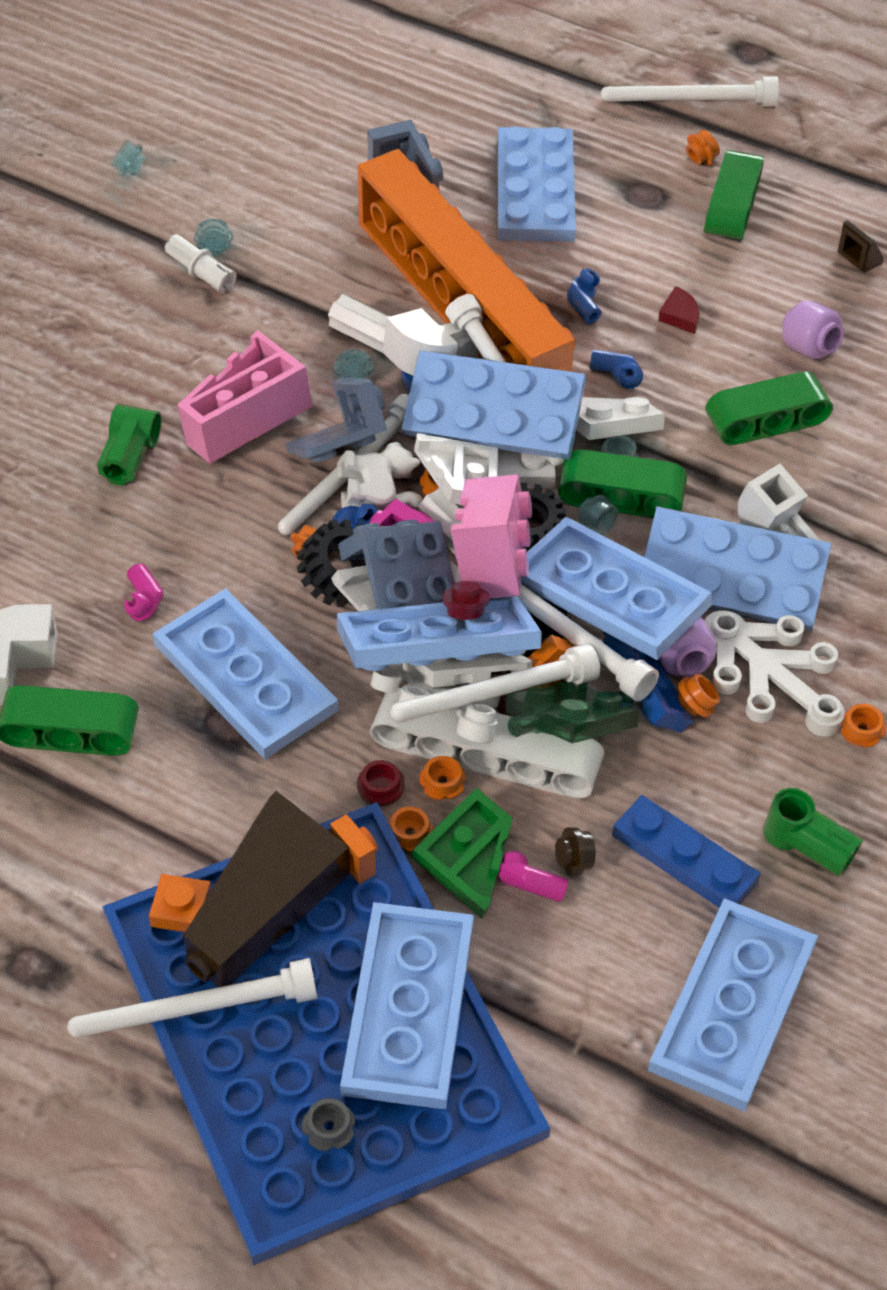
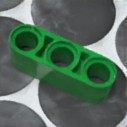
(734, 194)
(768, 408)
(630, 482)
(68, 720)

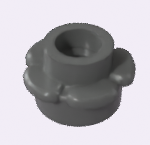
(328, 1111)

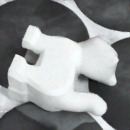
(373, 476)

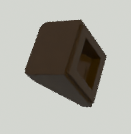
(859, 248)

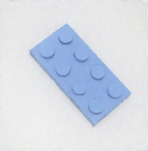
(535, 184)
(495, 404)
(744, 566)
(614, 588)
(428, 633)
(245, 673)
(733, 1004)
(408, 1006)

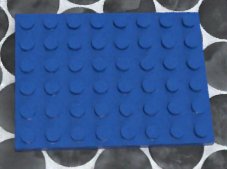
(265, 1062)

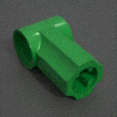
(130, 435)
(809, 831)

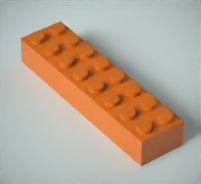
(450, 259)

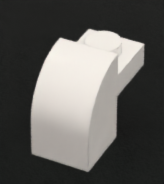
(418, 331)
(774, 504)
(26, 641)

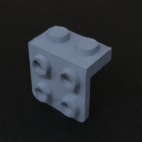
(411, 143)
(362, 416)
(403, 562)

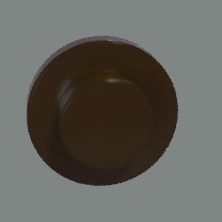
(575, 851)

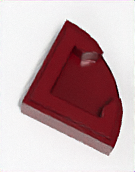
(680, 311)

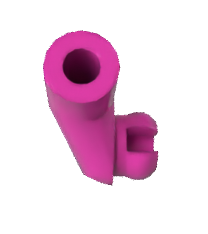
(148, 593)
(518, 874)

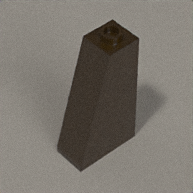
(264, 890)

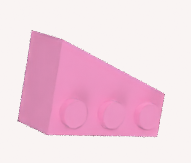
(245, 399)
(493, 534)

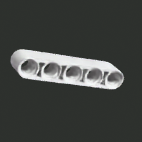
(529, 760)

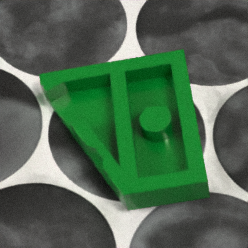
(467, 850)

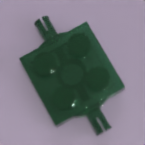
(570, 711)

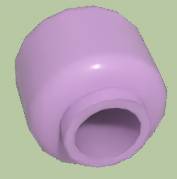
(812, 329)
(691, 652)

